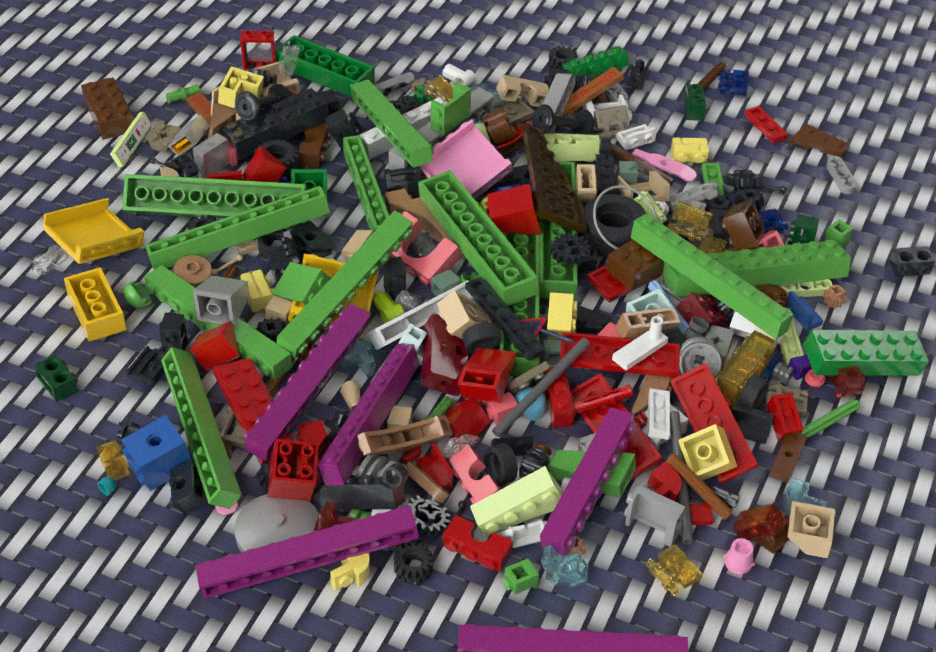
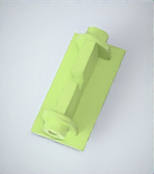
(660, 216)

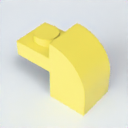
(353, 569)

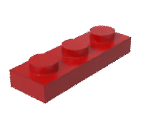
(766, 124)

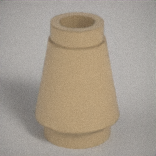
(351, 393)

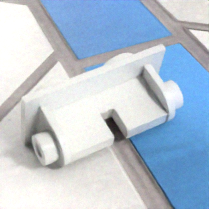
(525, 535)

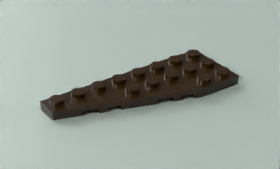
(549, 184)

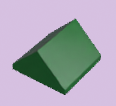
(311, 178)

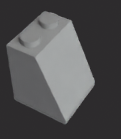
(220, 299)

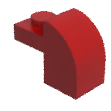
(665, 481)

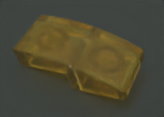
(112, 460)

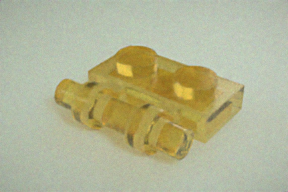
(690, 216)
(680, 567)

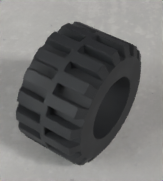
(284, 152)

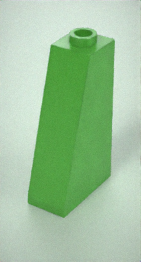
(566, 462)

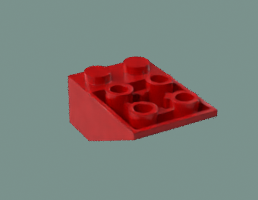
(486, 374)

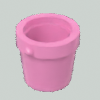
(740, 556)

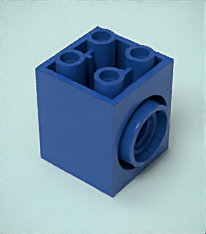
(155, 452)

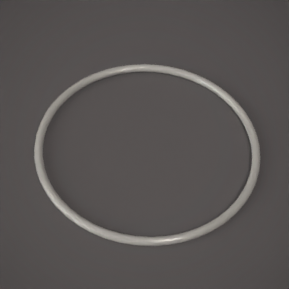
(596, 202)

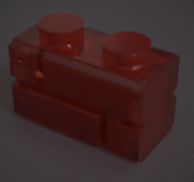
(759, 522)

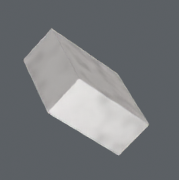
(189, 135)
(212, 155)

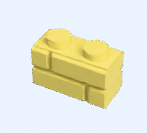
(689, 150)
(258, 289)

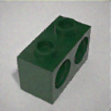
(694, 102)
(803, 230)
(56, 378)

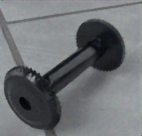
(249, 106)
(545, 120)

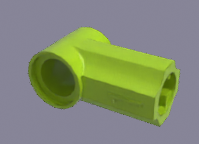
(386, 306)

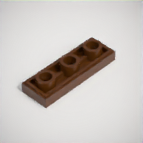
(788, 457)

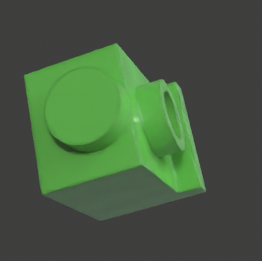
(520, 576)

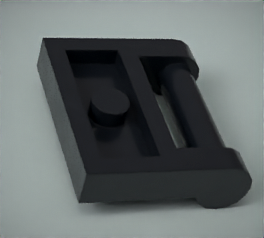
(410, 185)

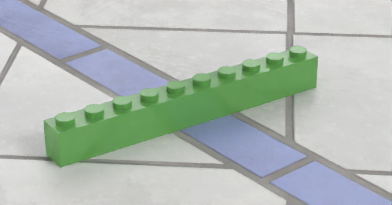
(392, 123)
(239, 228)
(712, 276)
(344, 284)
(251, 343)
(201, 429)

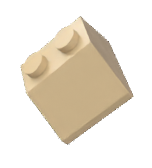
(811, 528)

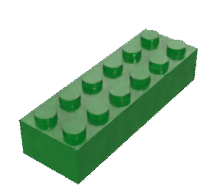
(327, 66)
(870, 350)

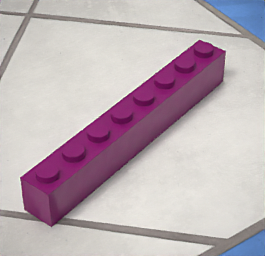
(588, 481)

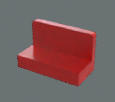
(786, 416)
(436, 467)

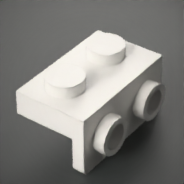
(636, 136)

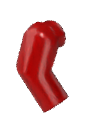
(411, 455)

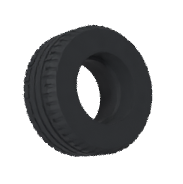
(611, 210)

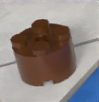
(498, 127)

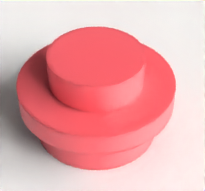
(814, 380)

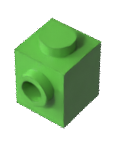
(840, 233)

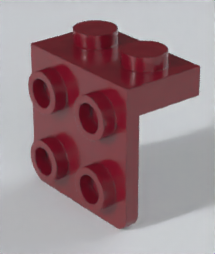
(701, 306)

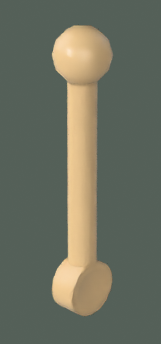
(239, 257)

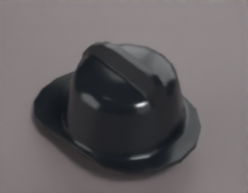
(184, 158)

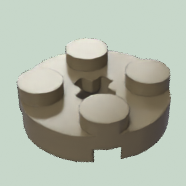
(162, 136)

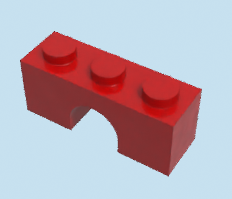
(560, 401)
(491, 553)

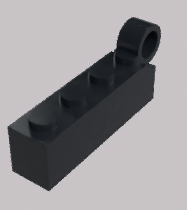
(604, 168)
(367, 491)

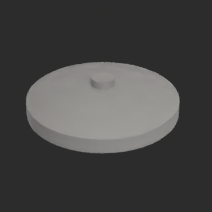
(272, 521)

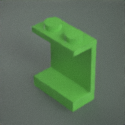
(450, 115)
(300, 283)

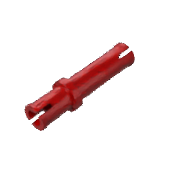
(598, 400)

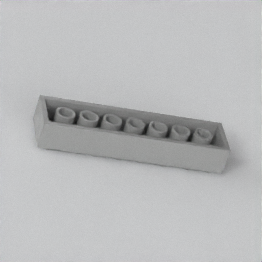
(481, 104)

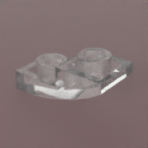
(423, 244)
(457, 444)

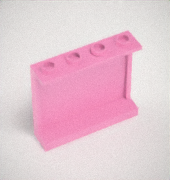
(470, 159)

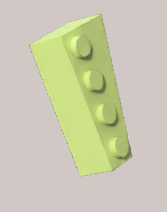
(573, 146)
(518, 502)

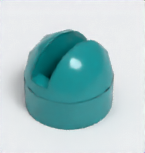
(107, 485)

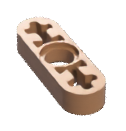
(426, 482)

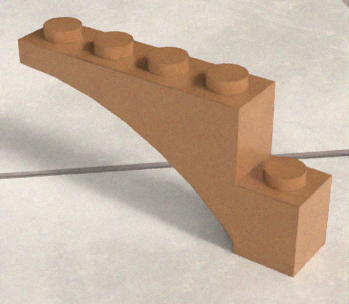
(401, 202)
(404, 437)

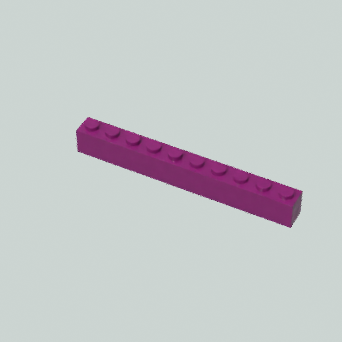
(306, 382)
(368, 414)
(306, 552)
(518, 639)

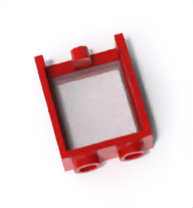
(257, 48)

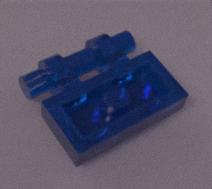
(736, 82)
(772, 221)

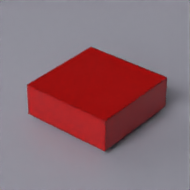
(701, 514)

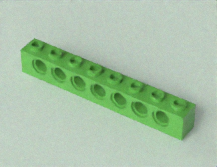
(364, 182)

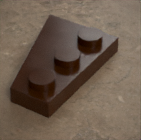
(814, 138)

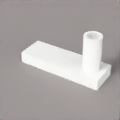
(642, 346)
(658, 416)

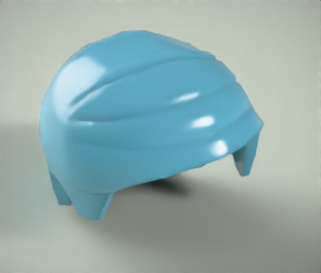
(537, 408)

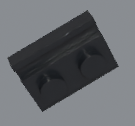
(147, 366)

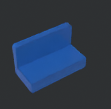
(803, 312)

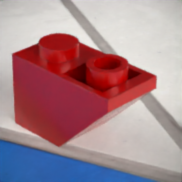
(315, 433)

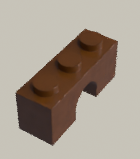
(312, 150)

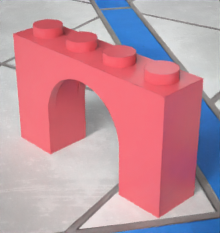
(438, 261)

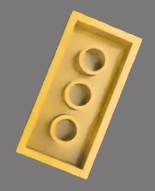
(95, 304)

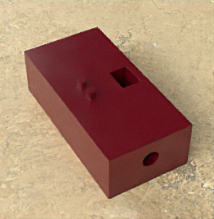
(442, 357)

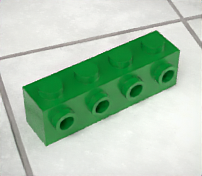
(599, 62)

